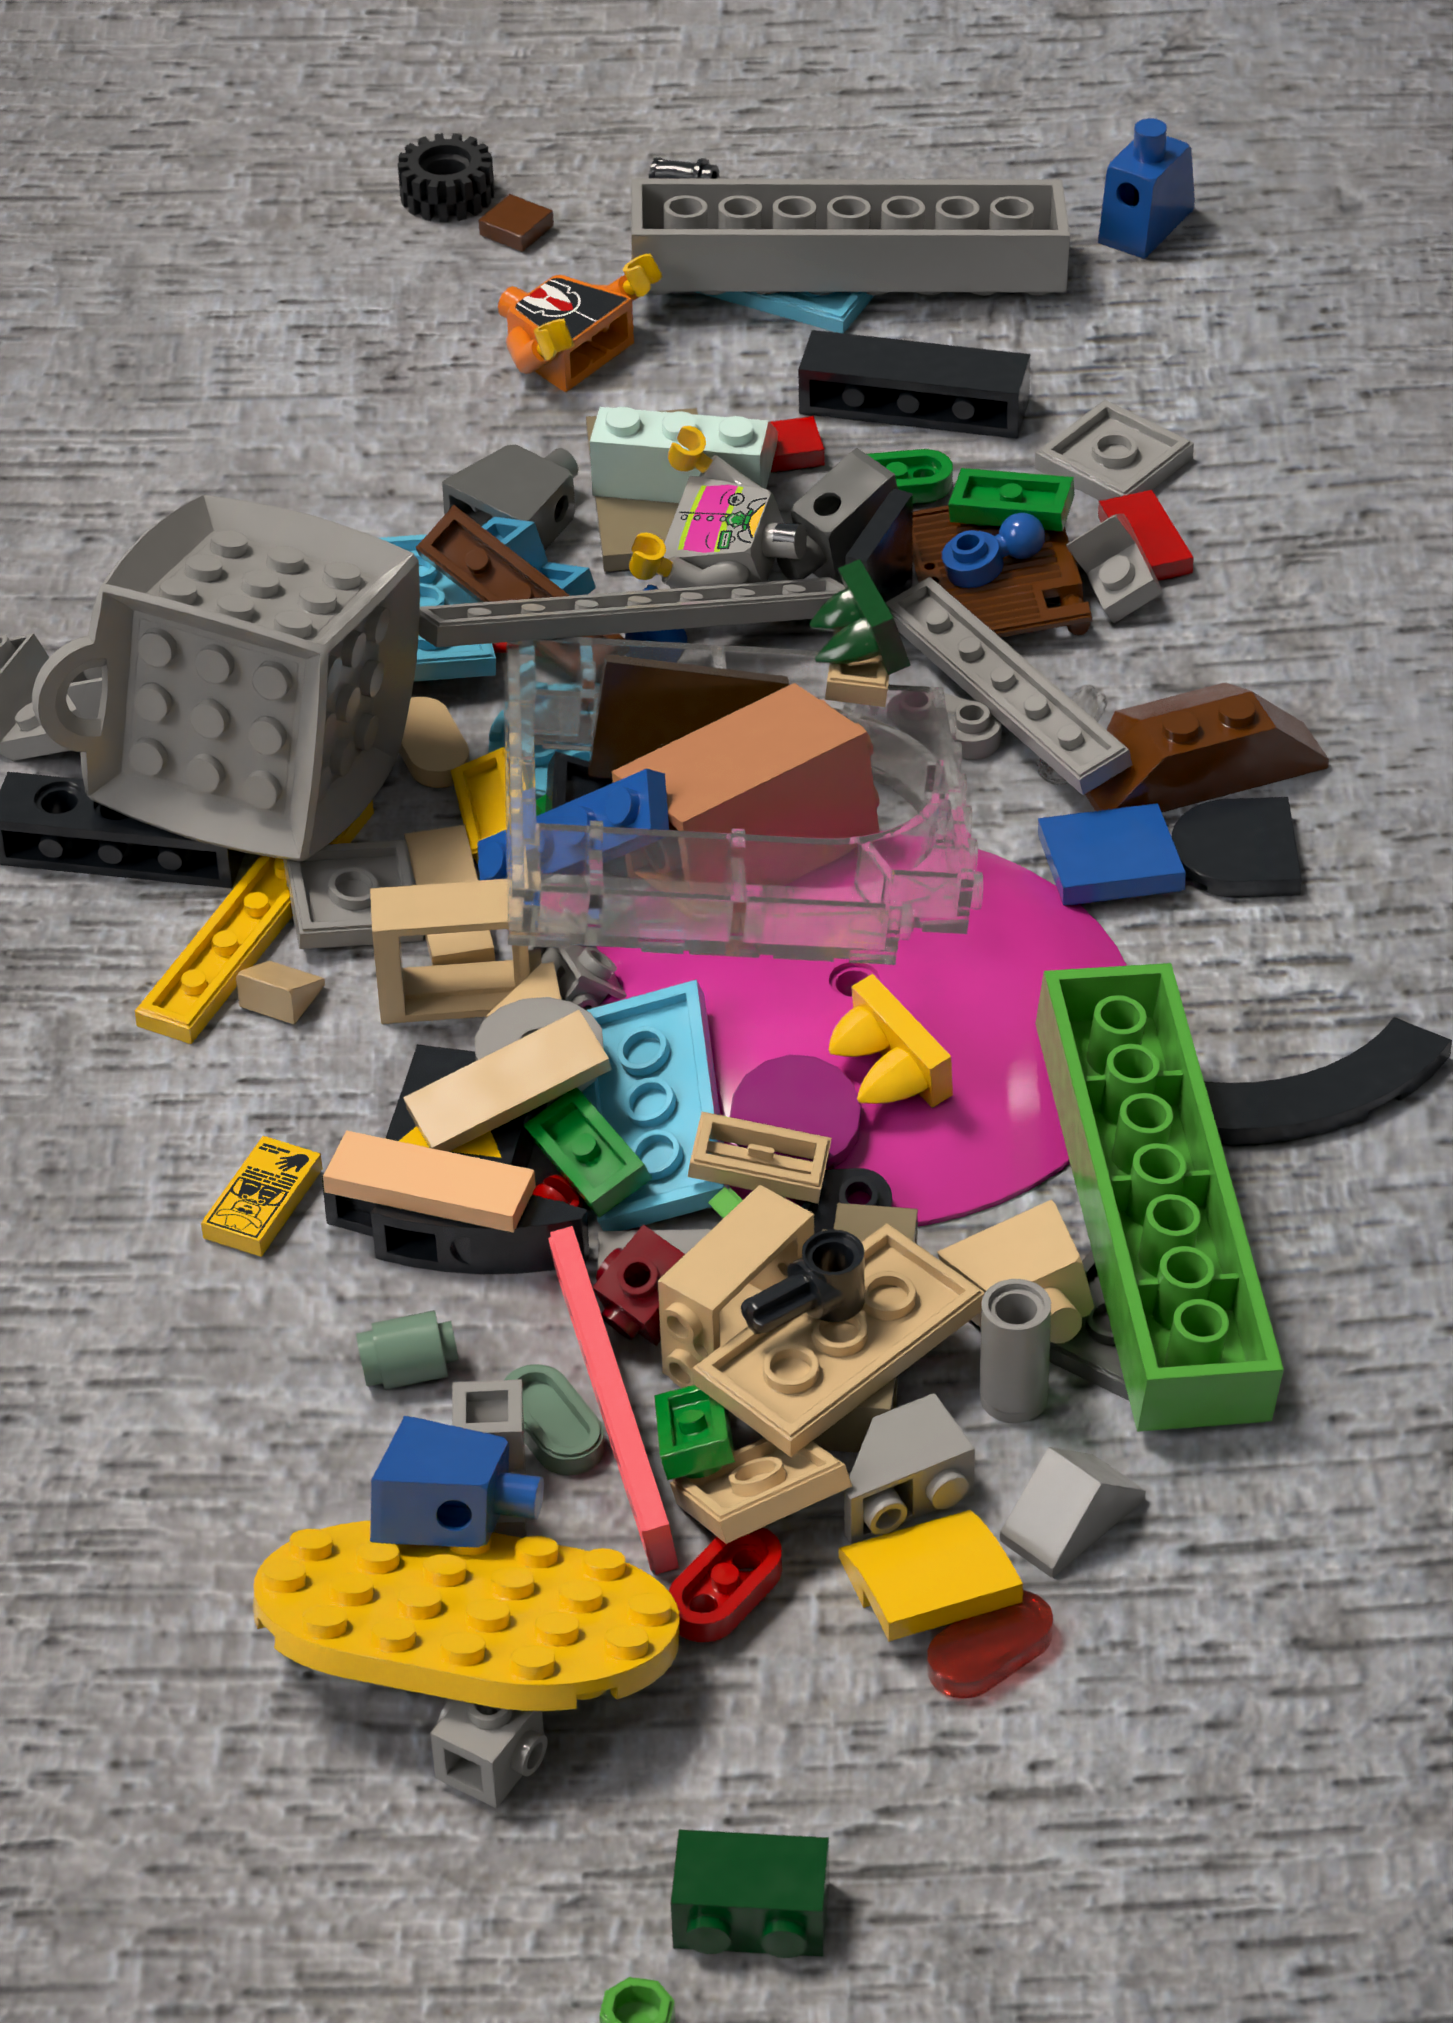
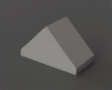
(1067, 1508)

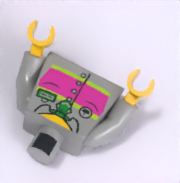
(722, 527)

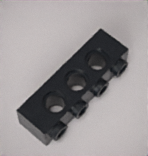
(59, 828)

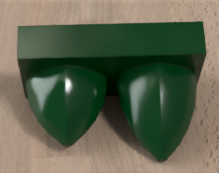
(863, 623)

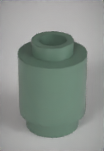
(407, 1350)

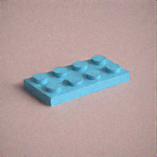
(656, 1097)

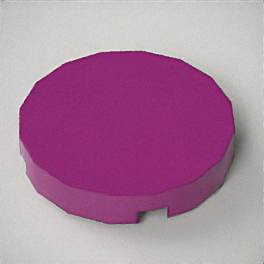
(802, 1097)

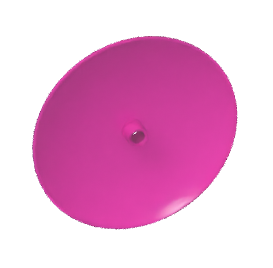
(965, 989)

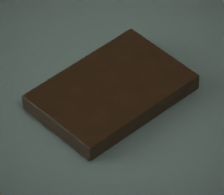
(658, 702)

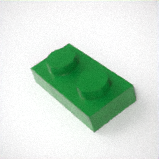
(993, 496)
(587, 1151)
(692, 1433)

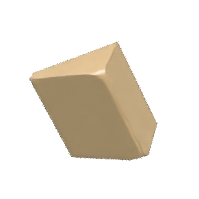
(277, 990)

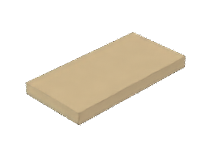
(817, 1371)

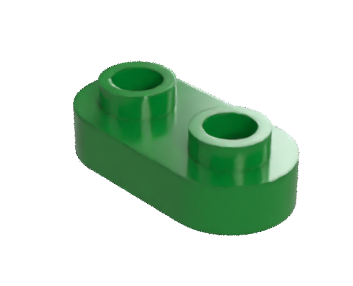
(919, 472)

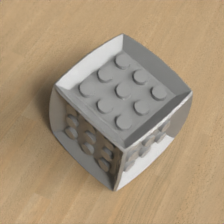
(243, 677)

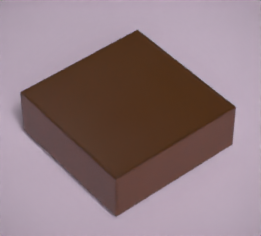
(516, 222)

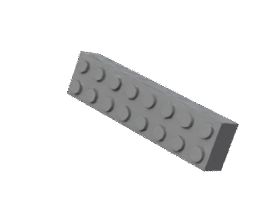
(853, 235)

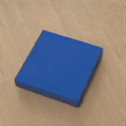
(1111, 854)

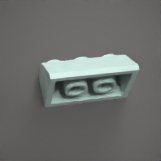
(633, 447)

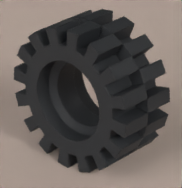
(446, 177)

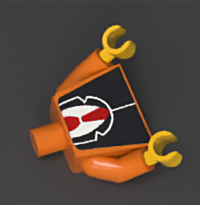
(574, 326)

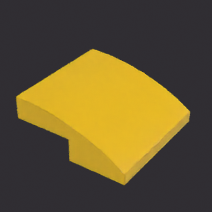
(932, 1574)

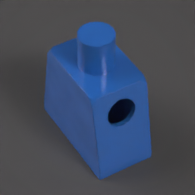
(1146, 190)
(447, 1487)

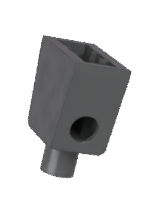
(518, 487)
(837, 514)

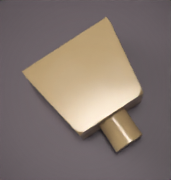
(1033, 1249)

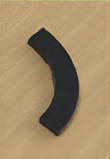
(1332, 1095)

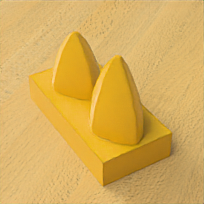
(911, 1056)

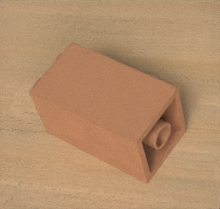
(771, 770)

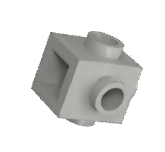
(486, 1748)

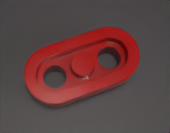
(721, 1589)

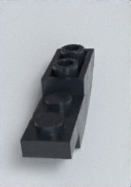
(458, 1246)

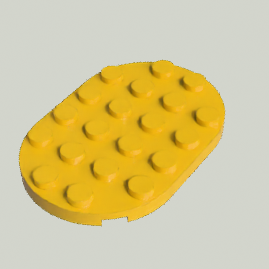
(468, 1624)

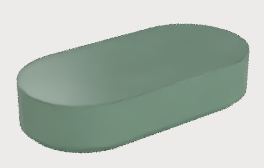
(558, 1422)

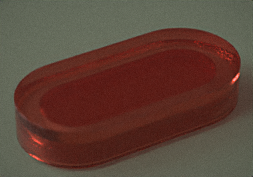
(989, 1647)

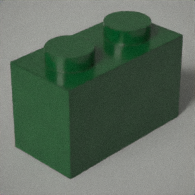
(750, 1893)

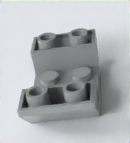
(19, 729)

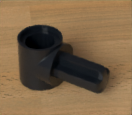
(822, 1283)

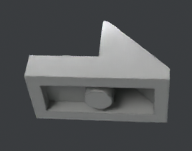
(1116, 566)

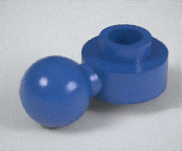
(977, 556)

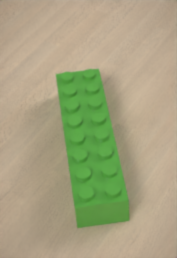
(1157, 1199)

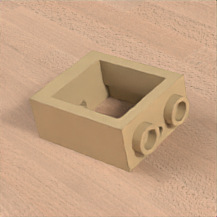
(450, 989)
(728, 1265)

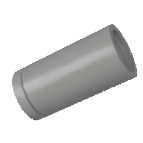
(1015, 1350)

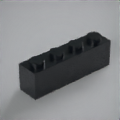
(914, 384)

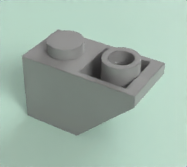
(906, 1468)

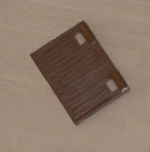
(1017, 596)

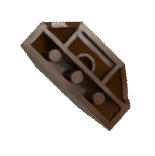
(1205, 749)

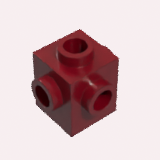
(630, 1284)

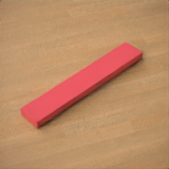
(613, 1402)

